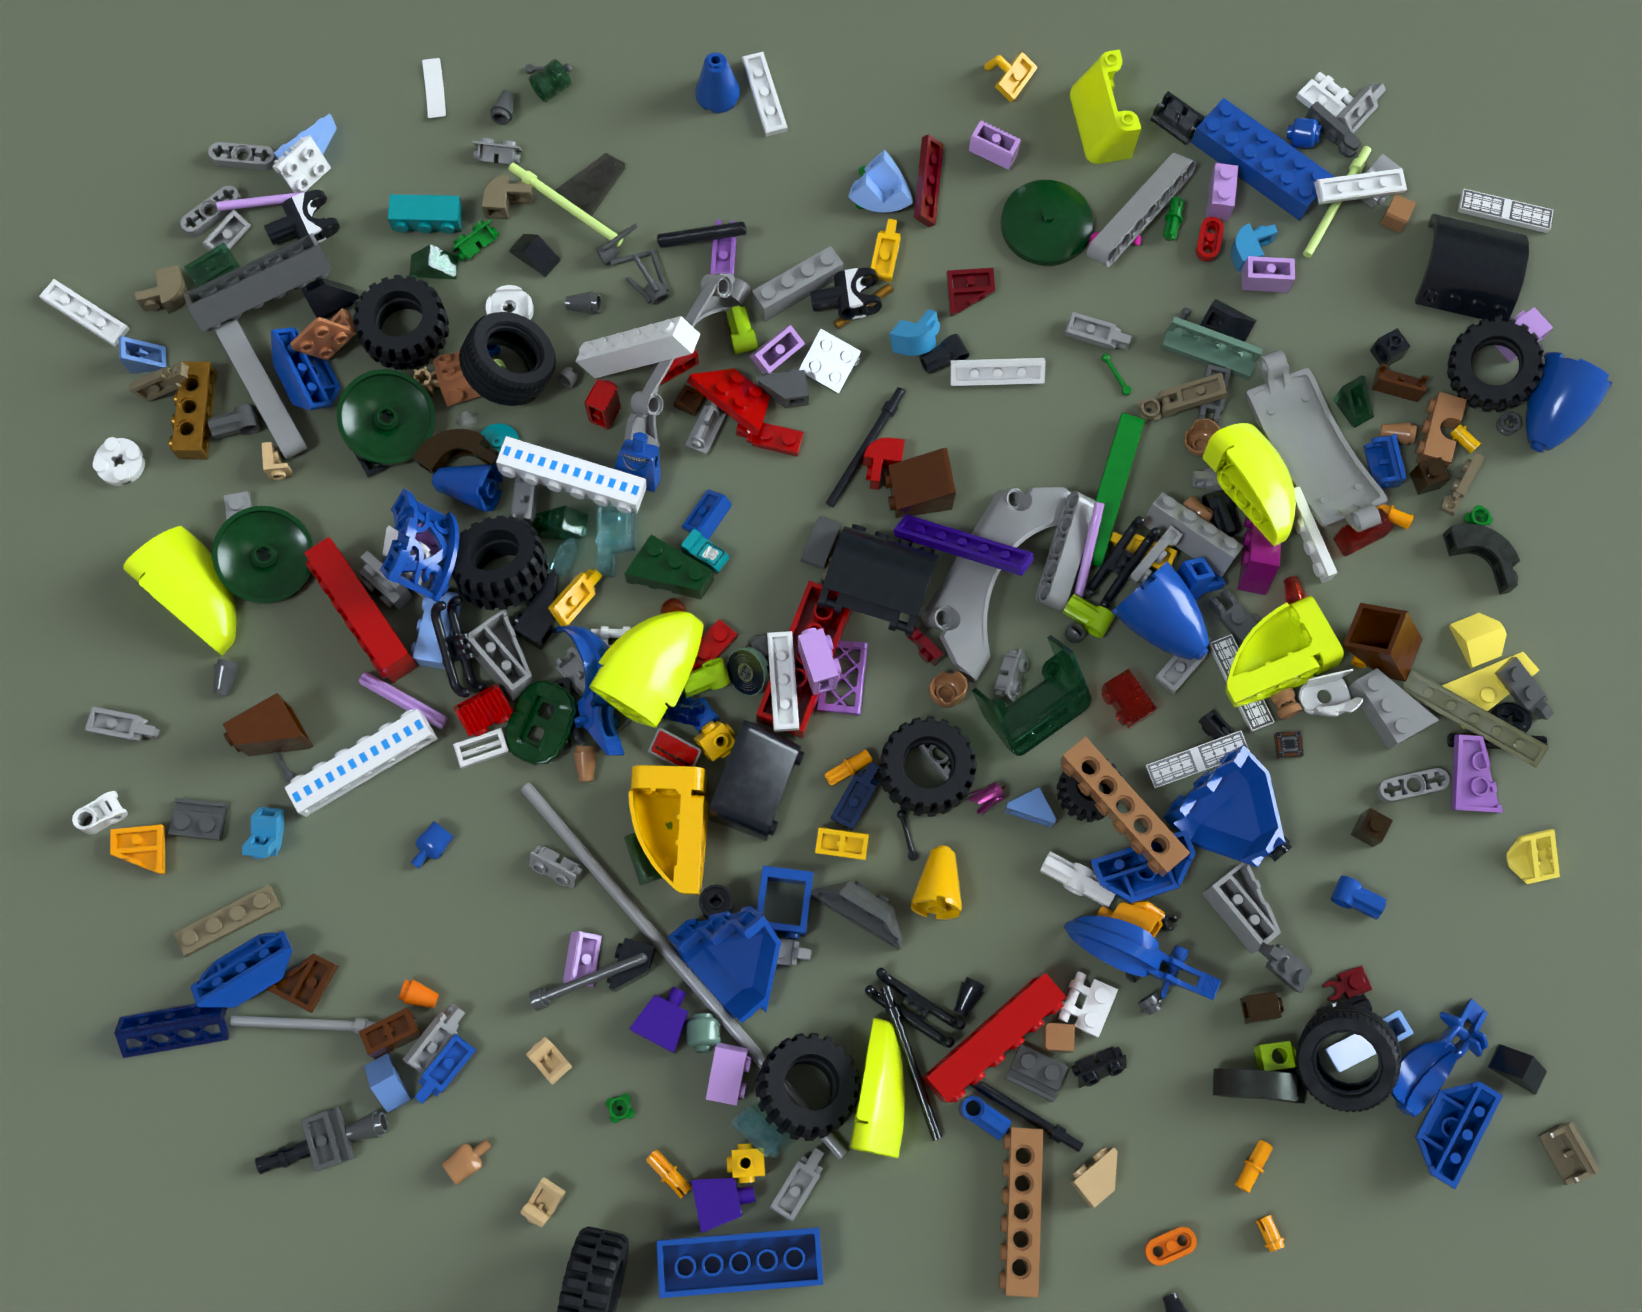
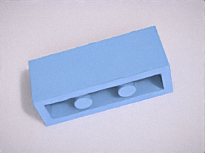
(426, 649)

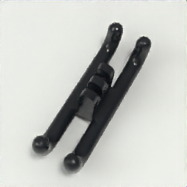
(1121, 562)
(454, 647)
(915, 1009)

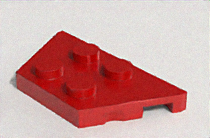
(734, 395)

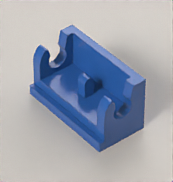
(1385, 461)

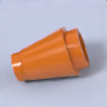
(417, 994)

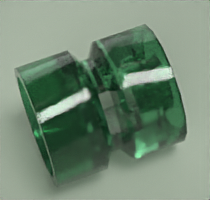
(555, 75)

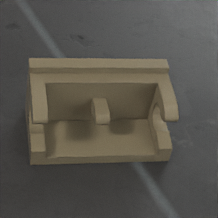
(1568, 1153)

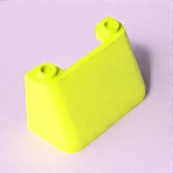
(1102, 129)

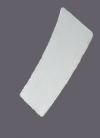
(434, 88)

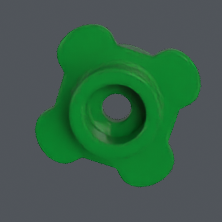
(1482, 513)
(626, 1112)

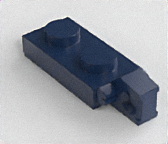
(856, 797)

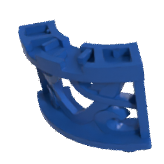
(444, 529)

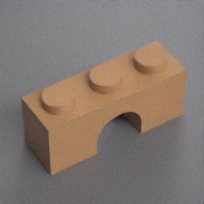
(1442, 411)

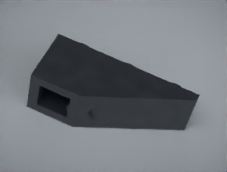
(537, 621)

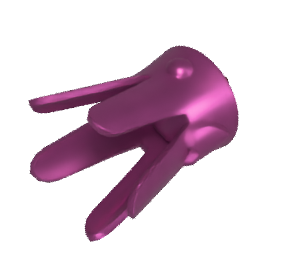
(990, 795)

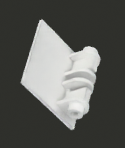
(302, 165)
(830, 360)

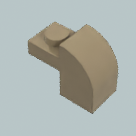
(499, 195)
(169, 292)

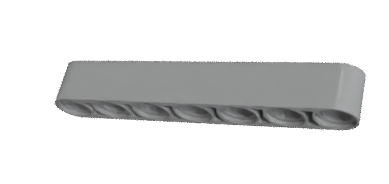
(1141, 209)
(261, 388)

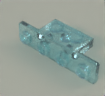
(613, 537)

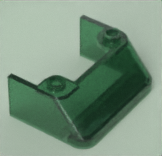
(1043, 708)

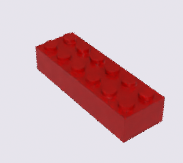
(359, 611)
(807, 617)
(993, 1038)

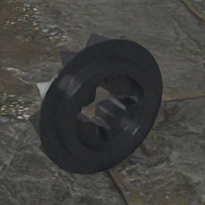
(1520, 716)

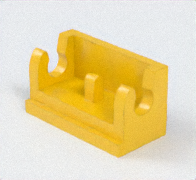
(842, 843)

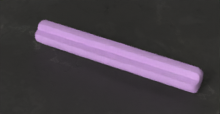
(401, 699)

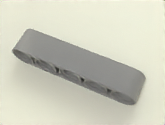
(1065, 551)

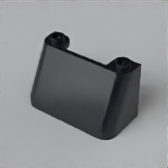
(754, 781)

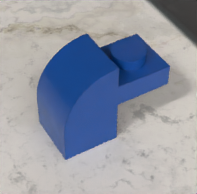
(1200, 577)

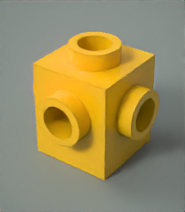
(707, 740)
(756, 1168)

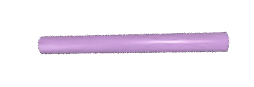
(254, 202)
(1089, 549)

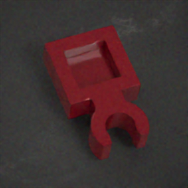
(927, 649)
(1350, 983)

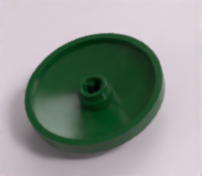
(1046, 222)
(385, 416)
(262, 554)

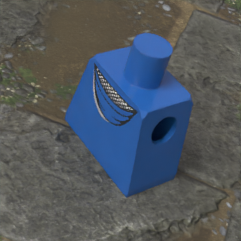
(640, 460)

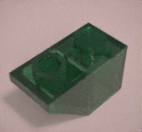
(561, 523)

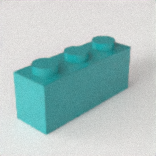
(425, 213)

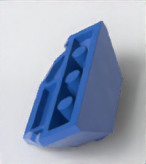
(305, 377)
(1130, 877)
(243, 971)
(1455, 1129)

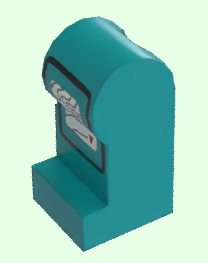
(704, 551)

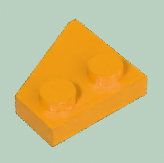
(140, 846)

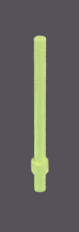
(1356, 167)
(530, 178)

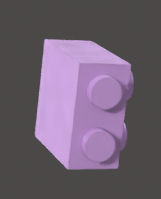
(817, 660)

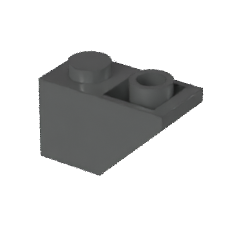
(786, 388)

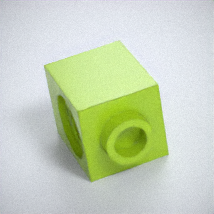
(1264, 1059)

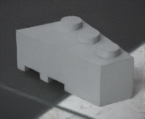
(500, 654)
(1390, 708)
(1243, 907)

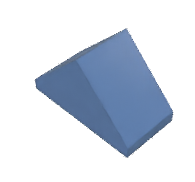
(141, 355)
(1032, 807)
(387, 1083)

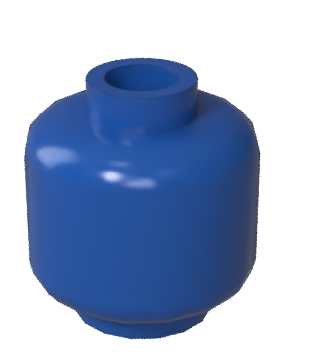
(1304, 133)

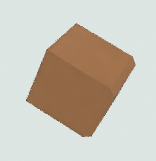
(1398, 213)
(1058, 1037)

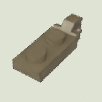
(160, 382)
(1451, 502)

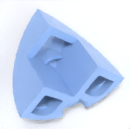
(881, 186)

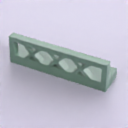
(1210, 348)

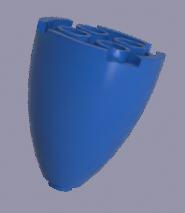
(1563, 400)
(1166, 615)

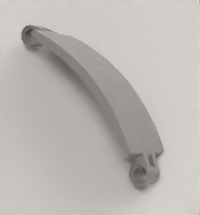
(1313, 447)

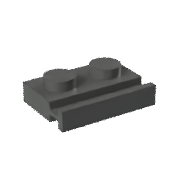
(198, 819)
(1036, 1073)
(327, 1139)

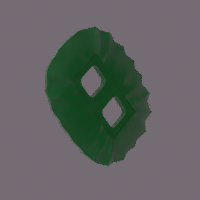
(526, 716)

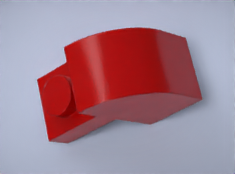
(880, 455)

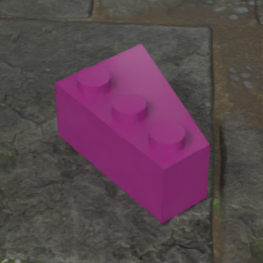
(1258, 562)

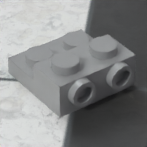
(391, 593)

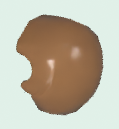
(1198, 436)
(948, 689)

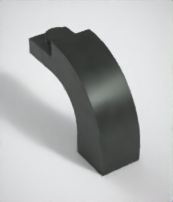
(1488, 545)
(1258, 1085)

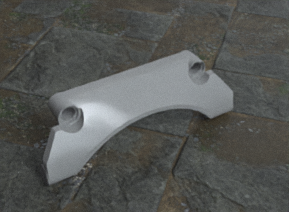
(717, 294)
(967, 587)

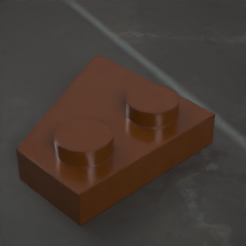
(306, 983)

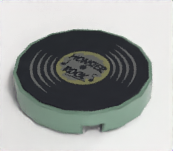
(748, 671)

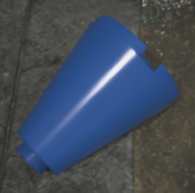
(717, 85)
(470, 485)

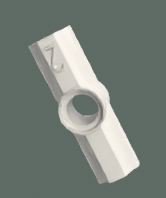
(1076, 879)

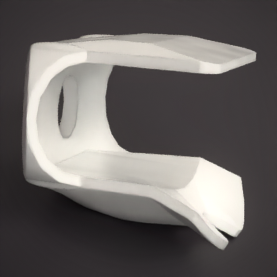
(1338, 690)

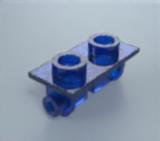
(685, 713)

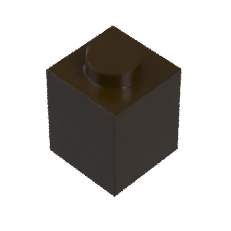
(1429, 476)
(1371, 827)
(1261, 1007)

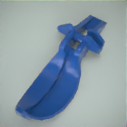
(594, 710)
(1137, 953)
(1429, 1065)

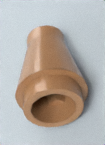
(1404, 431)
(585, 762)

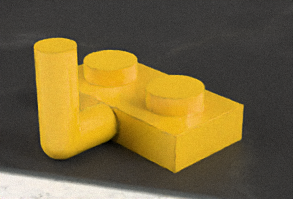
(1015, 74)

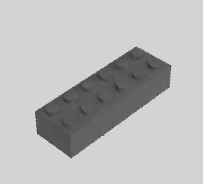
(257, 283)

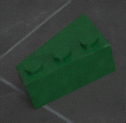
(669, 569)

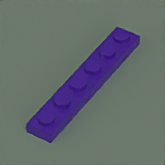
(964, 544)

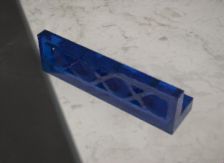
(169, 1023)

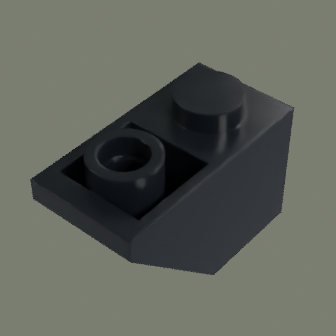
(327, 296)
(1228, 321)
(626, 950)

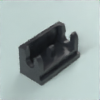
(1176, 118)

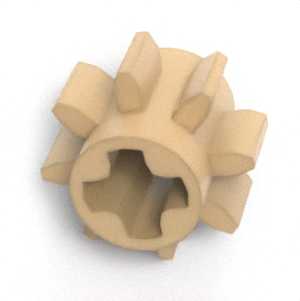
(426, 379)

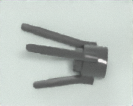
(609, 251)
(656, 291)

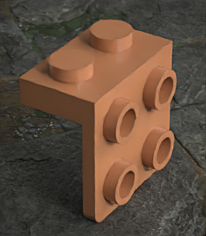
(324, 336)
(451, 379)

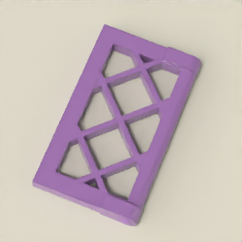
(858, 690)

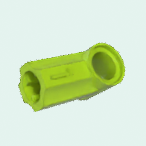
(742, 336)
(1094, 619)
(711, 676)

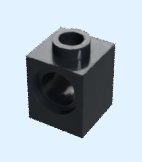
(1390, 348)

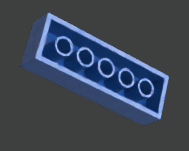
(1261, 158)
(739, 1262)

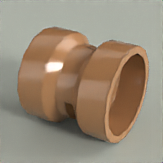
(1285, 703)

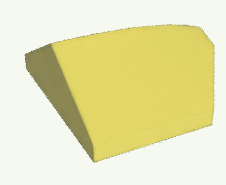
(1479, 638)
(1534, 856)

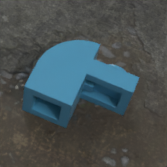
(1249, 243)
(915, 338)
(266, 833)

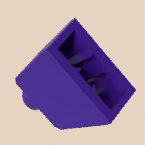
(663, 1020)
(719, 1201)

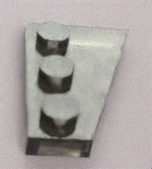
(592, 183)

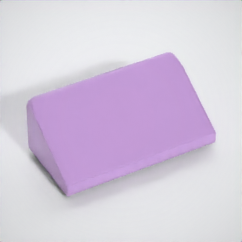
(581, 955)

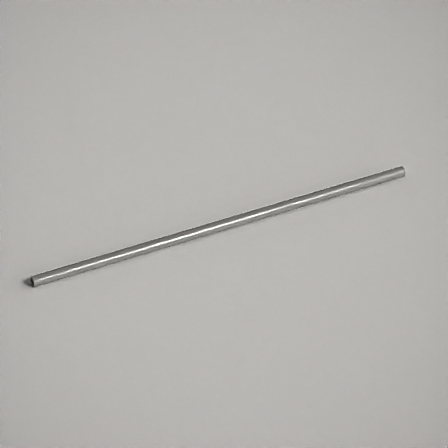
(665, 948)

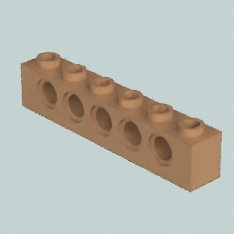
(1121, 792)
(1027, 1283)

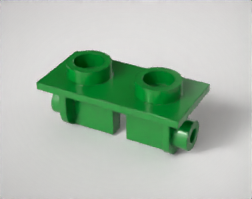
(481, 234)

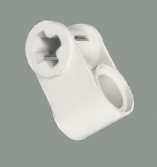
(104, 810)

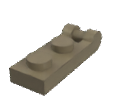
(1192, 394)

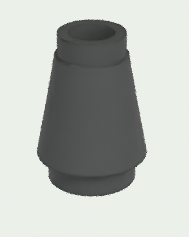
(503, 108)
(584, 302)
(224, 676)
(368, 1127)

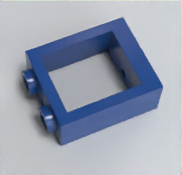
(787, 876)

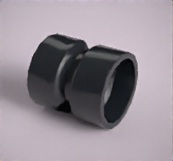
(715, 900)

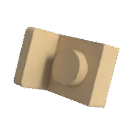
(273, 463)

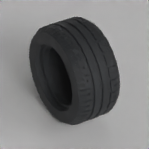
(519, 336)
(1337, 1093)

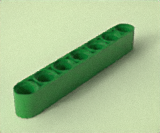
(1115, 479)

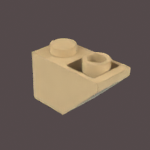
(1097, 1179)

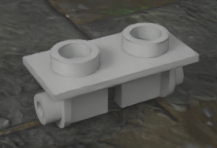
(487, 149)
(706, 428)
(1015, 665)
(544, 862)

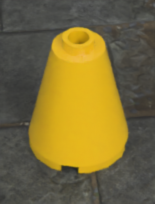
(938, 886)

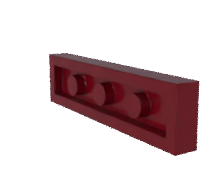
(928, 180)

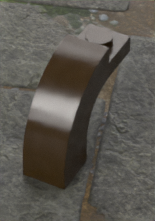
(451, 444)

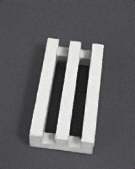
(483, 757)

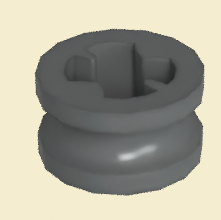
(1504, 429)

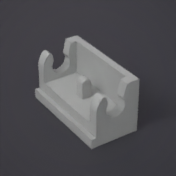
(524, 501)
(573, 668)

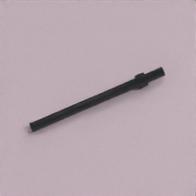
(888, 410)
(894, 1013)
(1057, 1132)

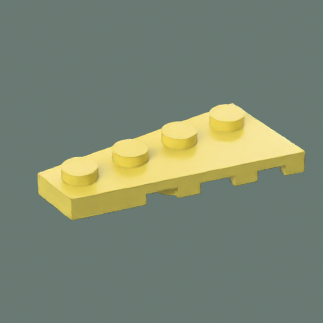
(1484, 687)

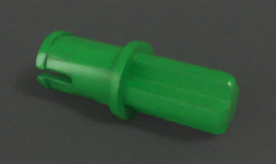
(1173, 218)

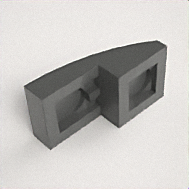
(821, 542)

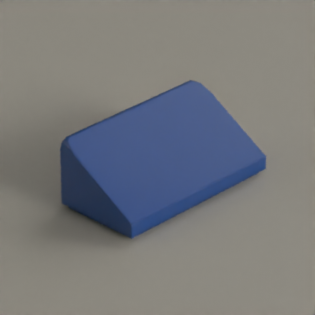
(708, 513)

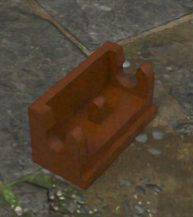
(1399, 384)
(390, 1033)

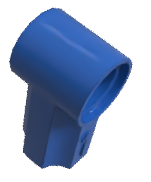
(1351, 895)
(986, 1117)

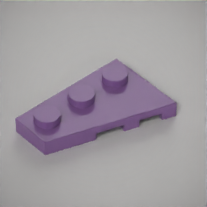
(1472, 777)

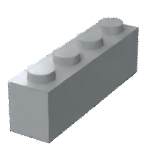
(796, 283)
(1198, 536)

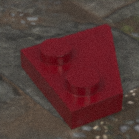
(968, 287)

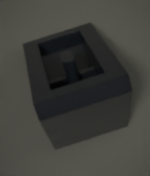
(535, 253)
(1518, 1068)

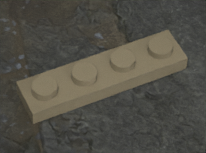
(227, 920)

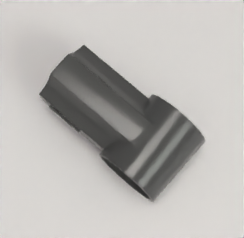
(241, 420)

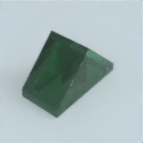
(433, 263)
(1355, 401)

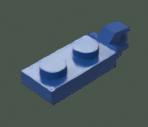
(444, 1068)

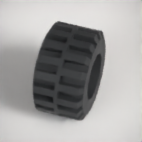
(1074, 801)

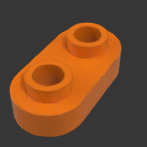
(1170, 1248)

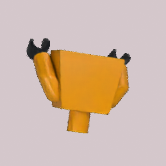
(1141, 914)

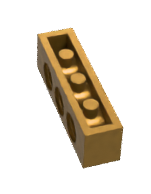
(197, 443)

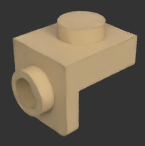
(549, 1060)
(543, 1202)

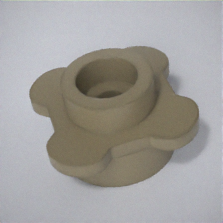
(1152, 404)

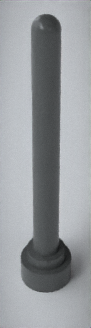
(542, 997)

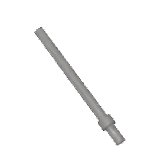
(299, 1023)

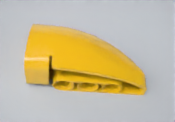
(677, 797)

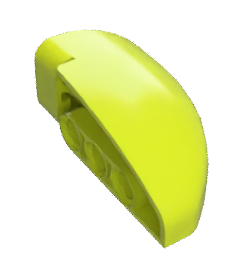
(1254, 478)
(183, 579)
(1283, 653)
(649, 666)
(882, 1095)

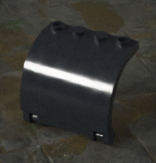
(1473, 269)
(878, 577)

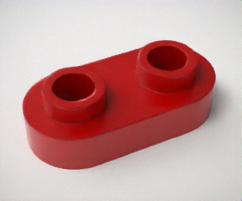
(1209, 241)

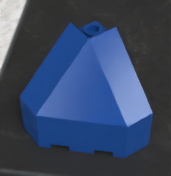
(1231, 810)
(732, 958)

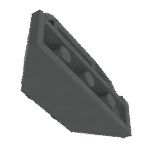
(862, 909)

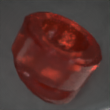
(672, 605)

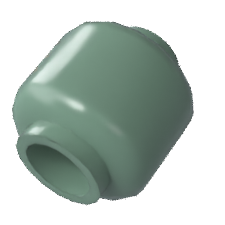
(703, 1032)

